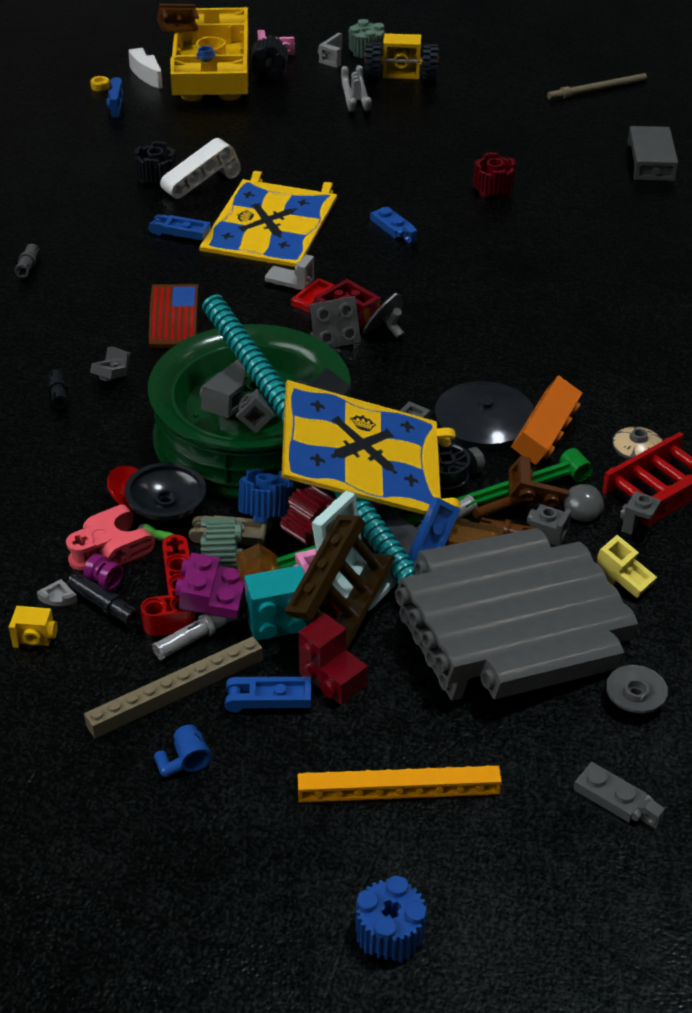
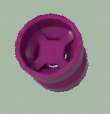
(102, 571)

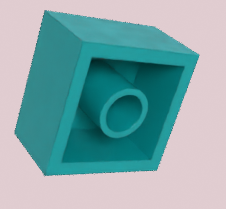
(266, 600)

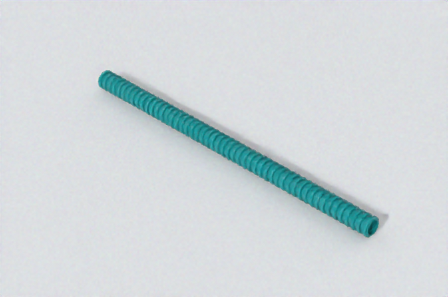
(274, 391)

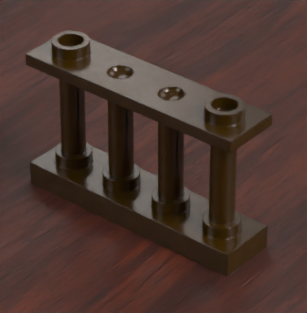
(324, 569)

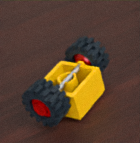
(401, 57)

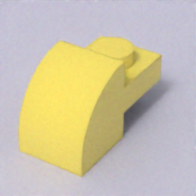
(620, 566)

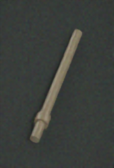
(566, 92)

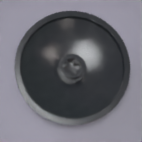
(483, 414)

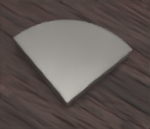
(57, 594)

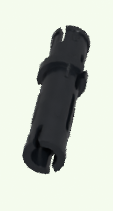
(110, 603)

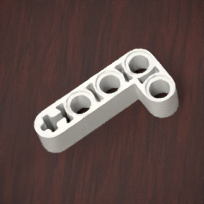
(199, 166)

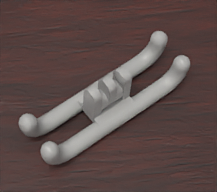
(357, 89)

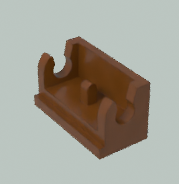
(177, 17)

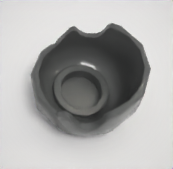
(584, 502)

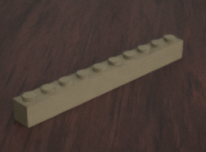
(173, 687)

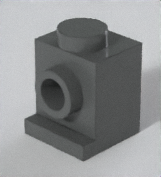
(252, 407)
(551, 522)

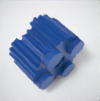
(264, 495)
(391, 919)

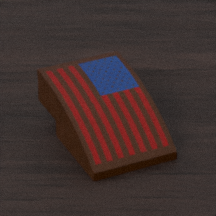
(173, 314)

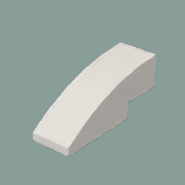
(145, 67)

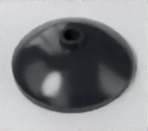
(165, 491)

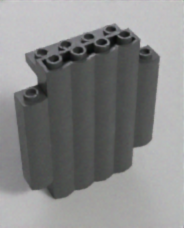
(513, 613)

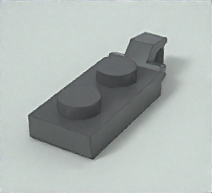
(618, 796)

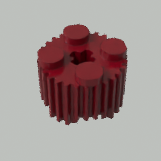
(494, 175)
(304, 508)

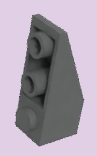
(224, 391)

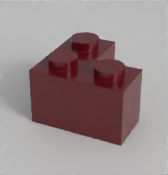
(366, 301)
(328, 662)

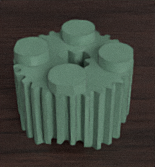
(363, 33)
(221, 539)

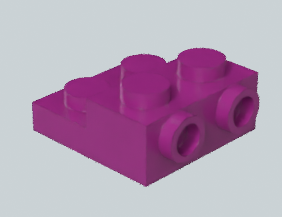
(209, 586)

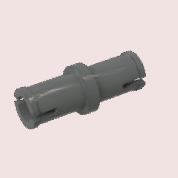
(27, 260)

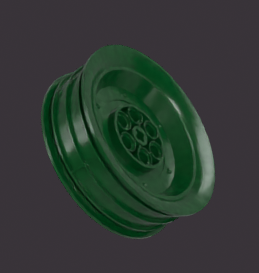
(218, 445)

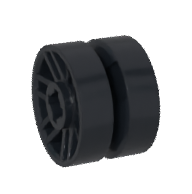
(453, 470)

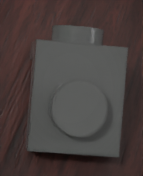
(113, 366)
(638, 506)

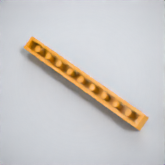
(399, 783)

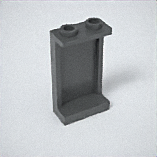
(653, 153)

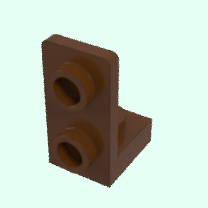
(524, 488)

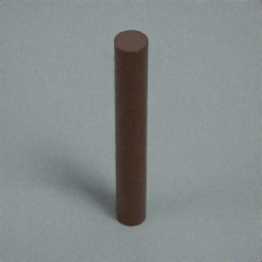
(495, 506)

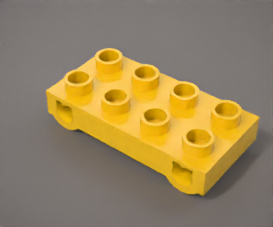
(228, 71)

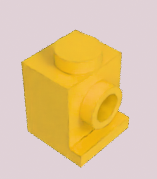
(32, 626)

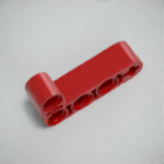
(162, 613)

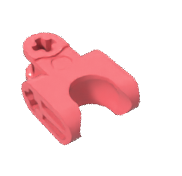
(109, 536)

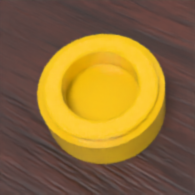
(100, 83)

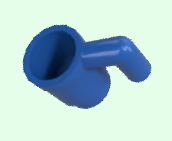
(191, 749)

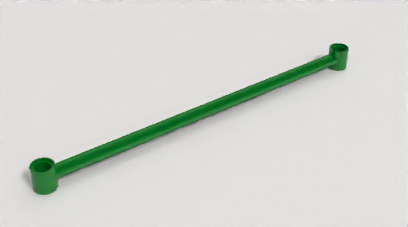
(570, 463)

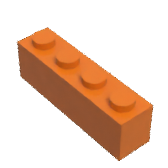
(547, 420)

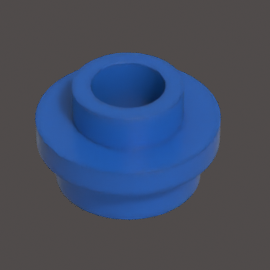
(205, 53)

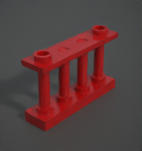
(671, 496)

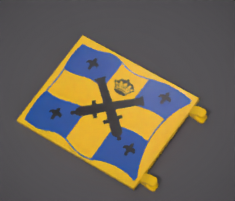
(269, 222)
(362, 448)

